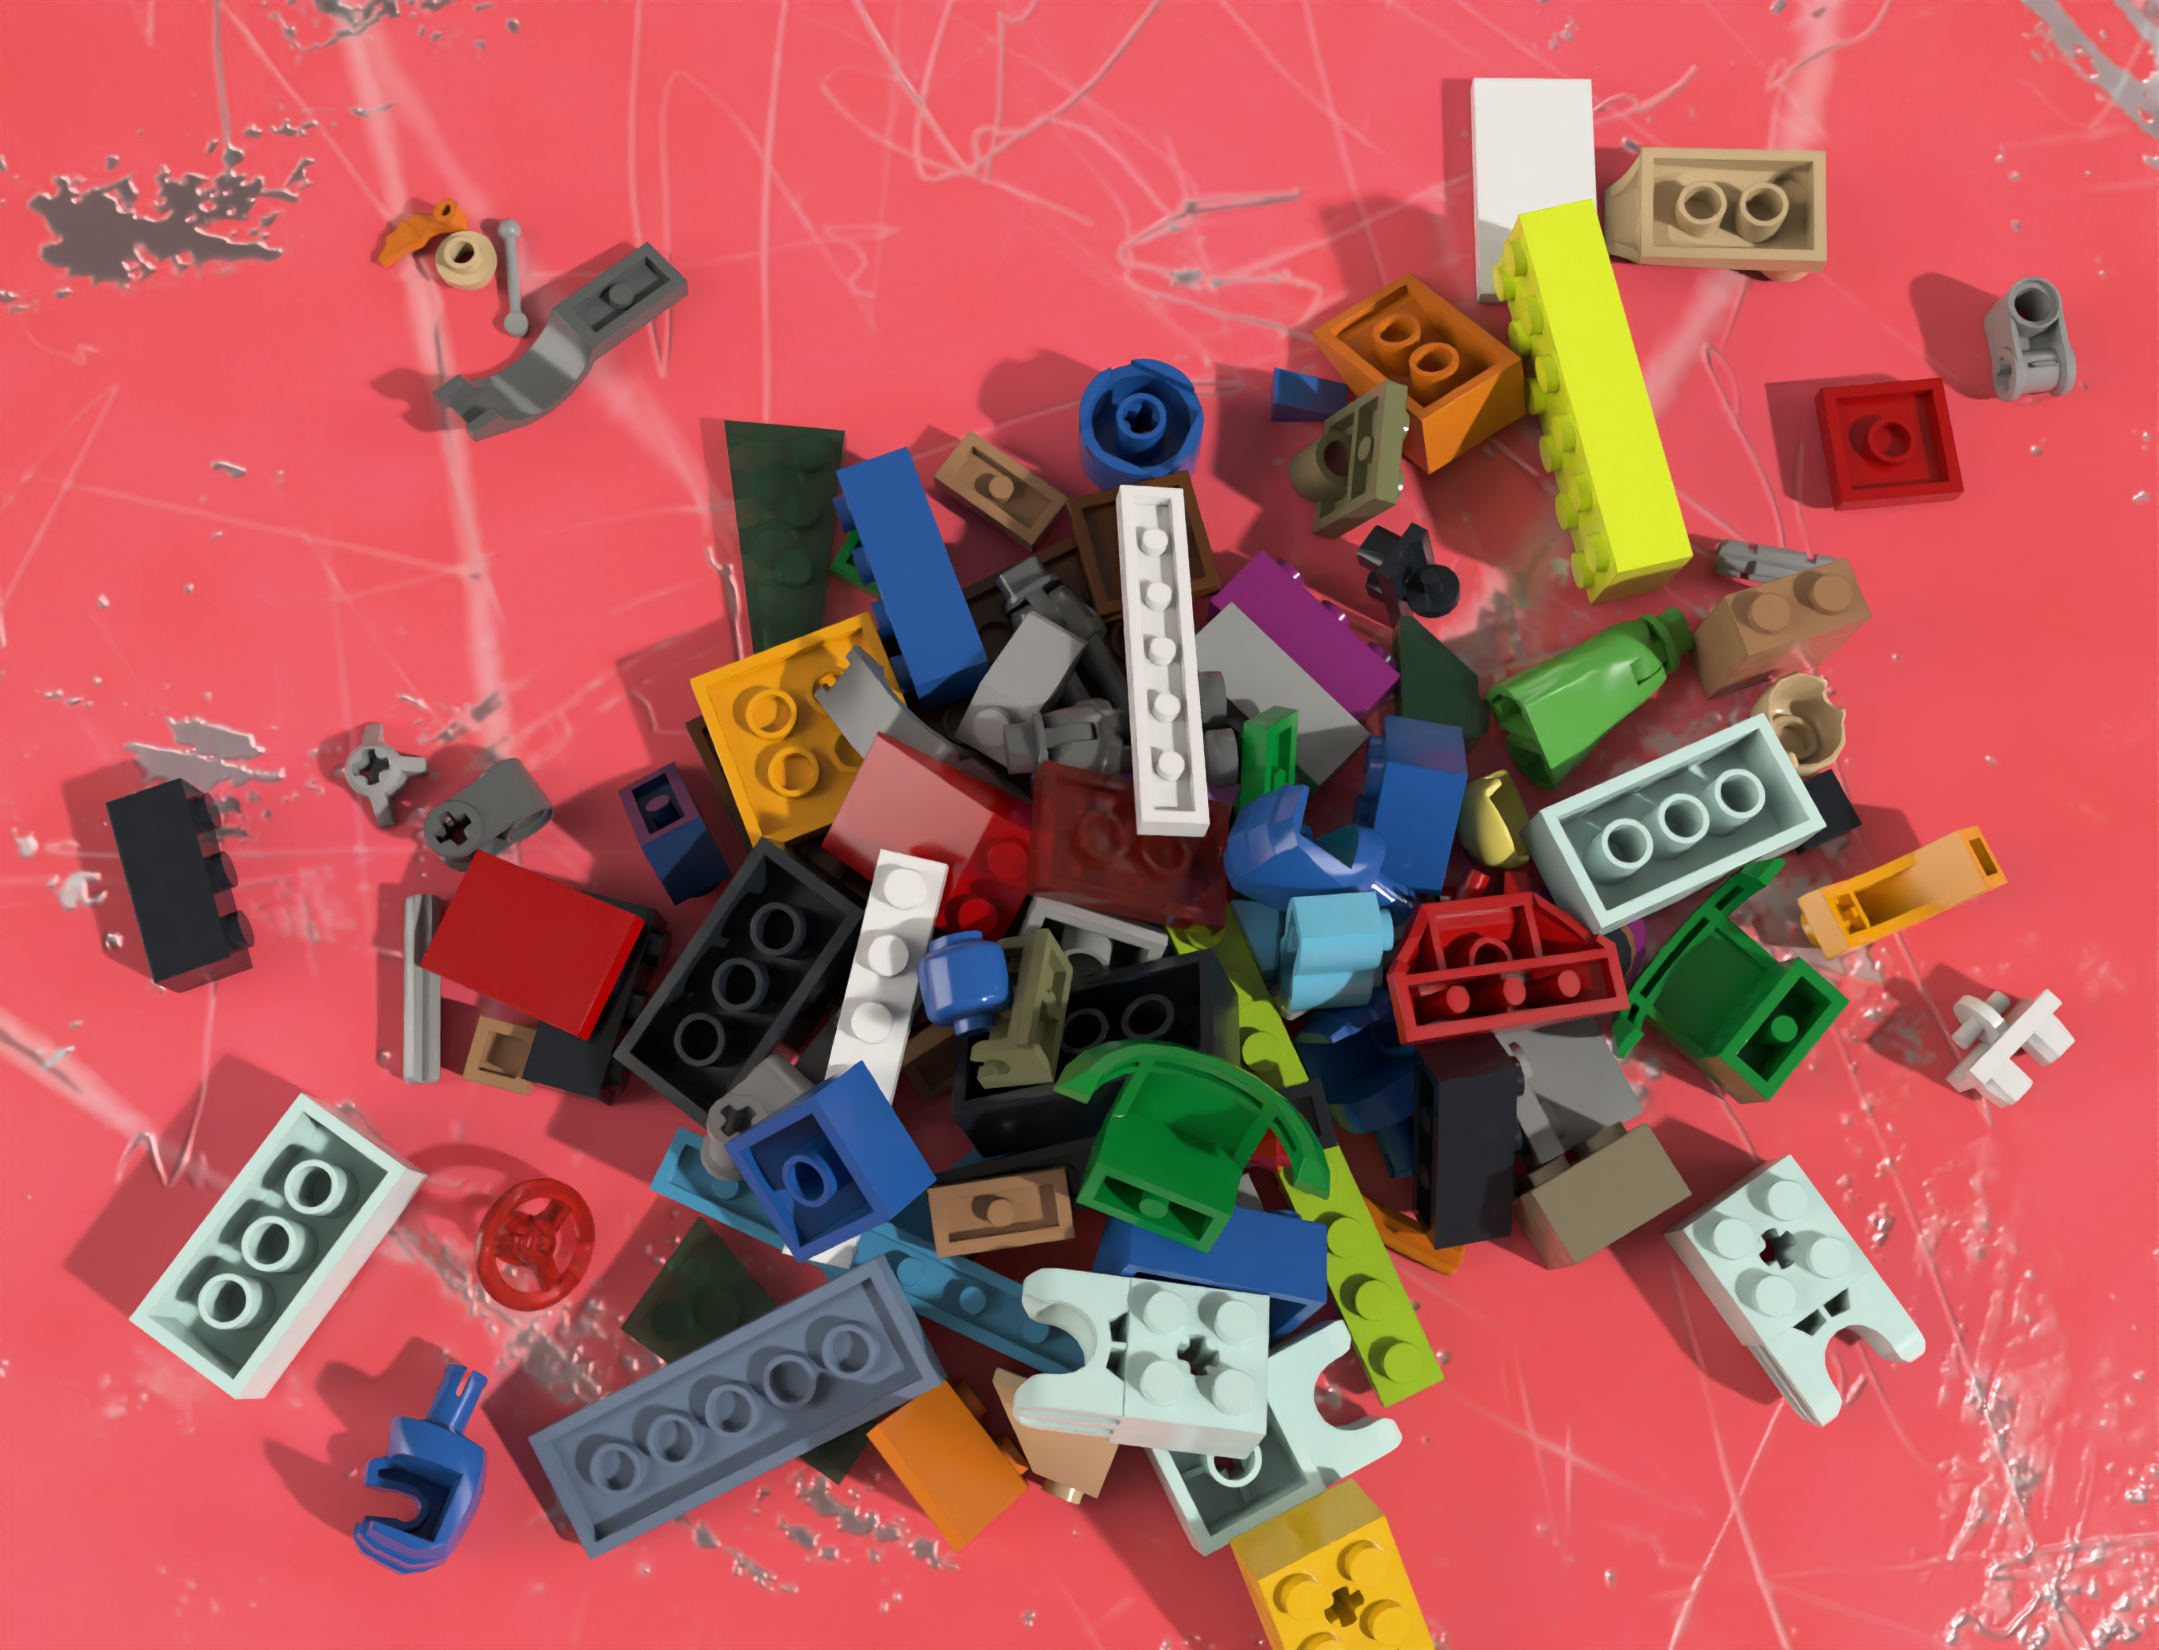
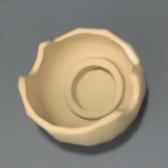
(1804, 721)

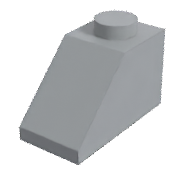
(1021, 682)

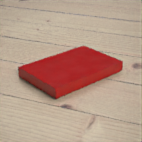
(532, 944)

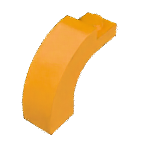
(1900, 893)

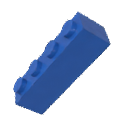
(914, 579)

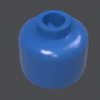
(965, 983)

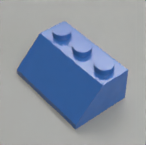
(1254, 1254)

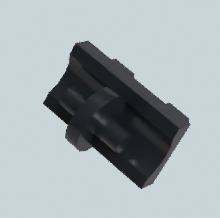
(1407, 575)

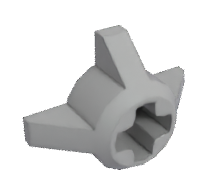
(388, 769)

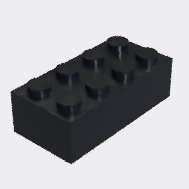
(747, 979)
(1166, 999)

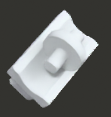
(2027, 1026)

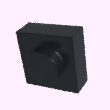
(1832, 806)

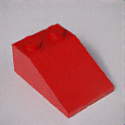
(941, 815)

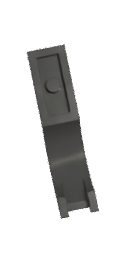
(573, 339)
(865, 704)

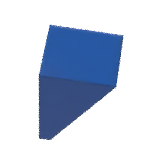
(1304, 397)

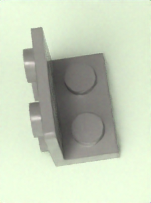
(1569, 1087)

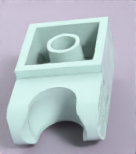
(1802, 1297)
(1139, 1358)
(1292, 1460)

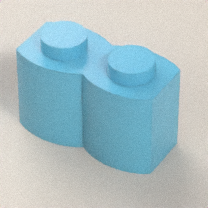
(1333, 950)

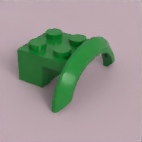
(1728, 998)
(1182, 1137)

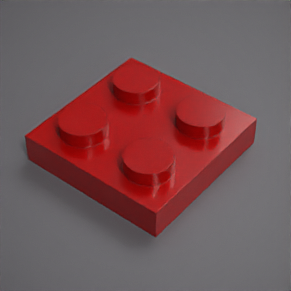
(1888, 444)

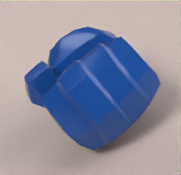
(1277, 858)
(1364, 1074)
(434, 1469)

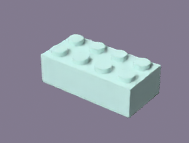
(1672, 827)
(279, 1248)

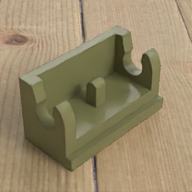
(1030, 1032)

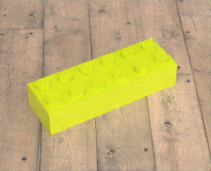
(1590, 404)

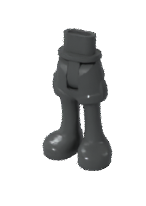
(1033, 589)
(1094, 733)

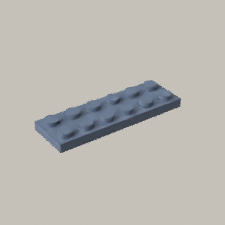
(738, 1406)

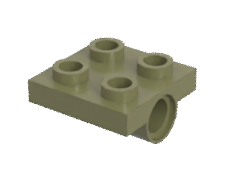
(1364, 459)

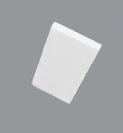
(1527, 156)

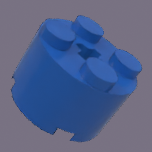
(1136, 398)

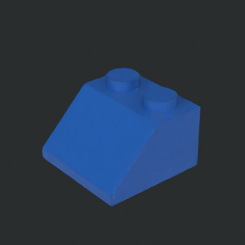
(831, 1163)

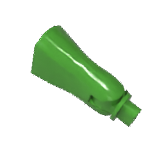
(1578, 697)

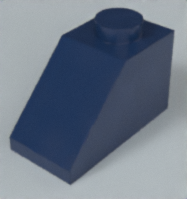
(674, 834)

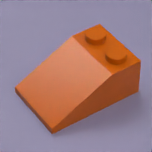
(1455, 372)
(952, 1460)

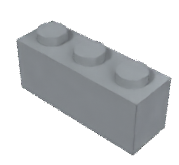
(1263, 676)

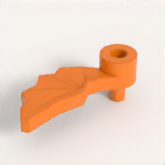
(416, 232)

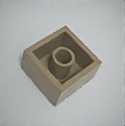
(1599, 1197)

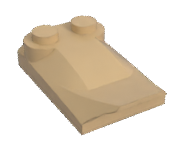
(1721, 210)

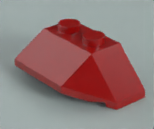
(1499, 969)

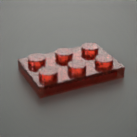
(1092, 857)

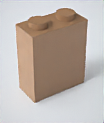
(1777, 628)

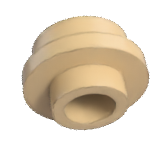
(475, 272)

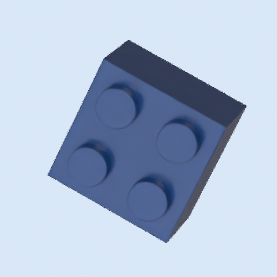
(1414, 798)

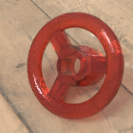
(506, 1235)

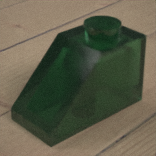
(1436, 683)

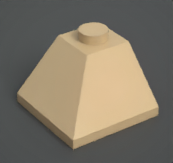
(1067, 1460)

